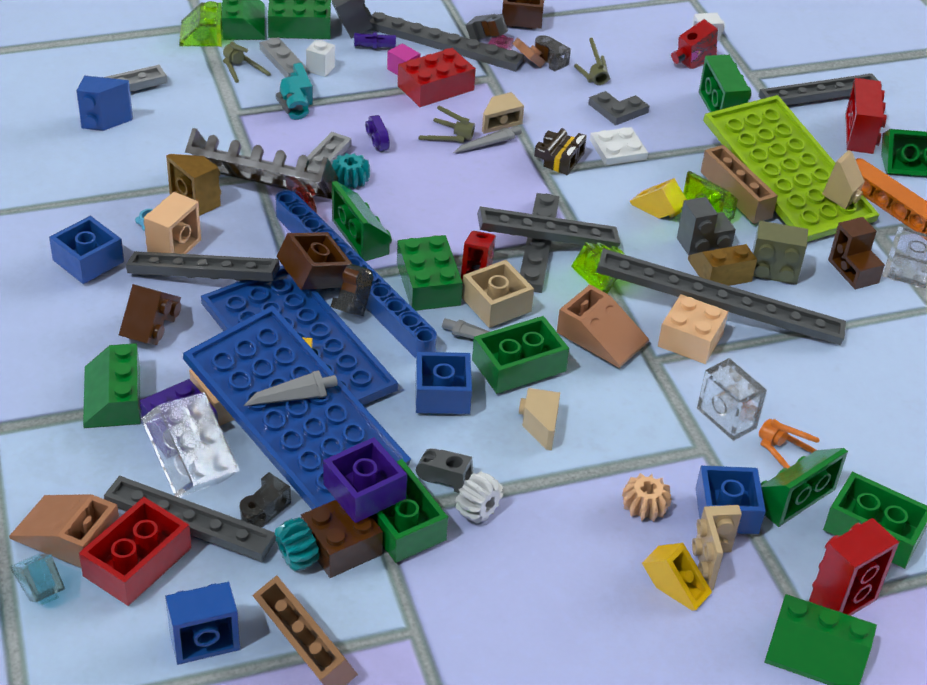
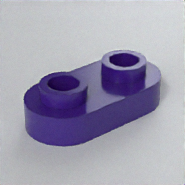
(378, 132)

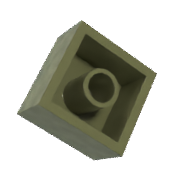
(779, 251)

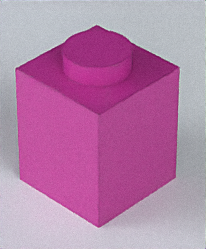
(400, 55)

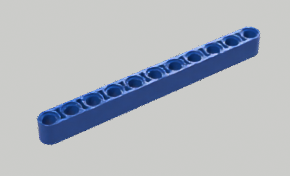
(383, 300)

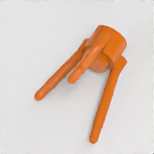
(776, 433)

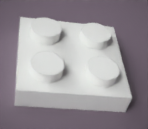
(618, 146)

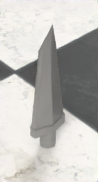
(495, 137)
(462, 328)
(301, 388)

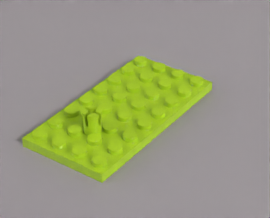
(788, 161)

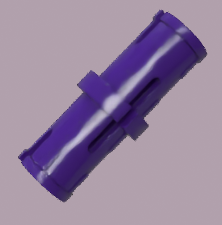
(374, 40)

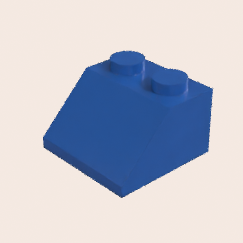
(103, 102)

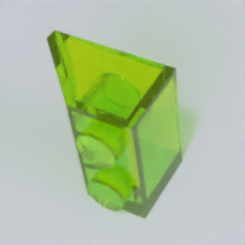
(202, 26)
(718, 197)

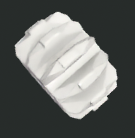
(479, 497)

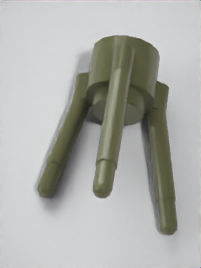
(235, 54)
(598, 71)
(463, 129)

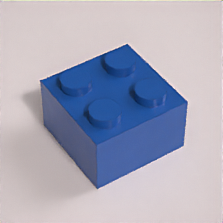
(86, 249)
(443, 382)
(732, 487)
(203, 622)

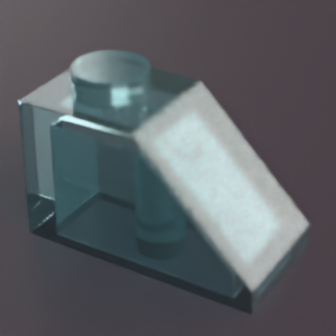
(38, 578)

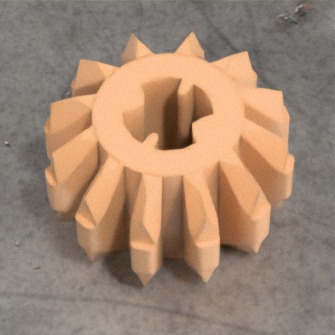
(646, 497)

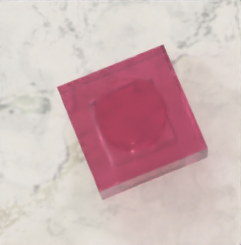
(502, 42)

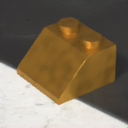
(195, 179)
(725, 265)

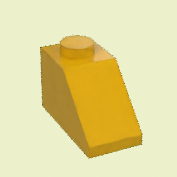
(661, 199)
(677, 575)

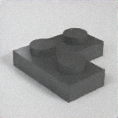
(618, 111)

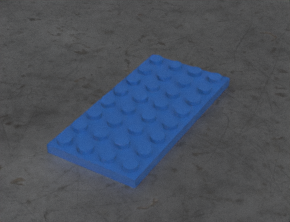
(311, 319)
(289, 433)

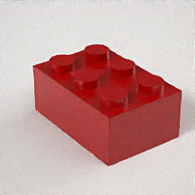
(436, 77)
(865, 116)
(135, 550)
(854, 568)

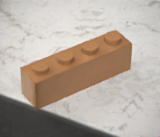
(727, 171)
(304, 634)

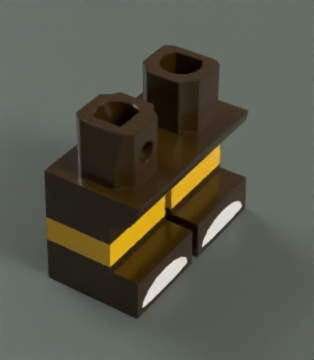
(561, 150)

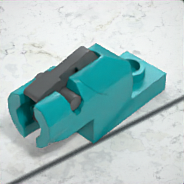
(296, 93)

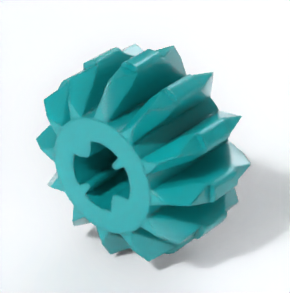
(352, 170)
(297, 544)

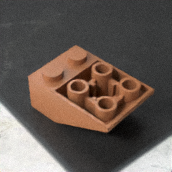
(600, 326)
(65, 524)

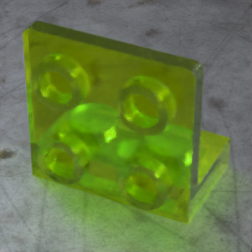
(587, 263)

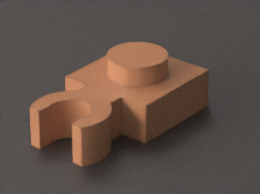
(531, 53)

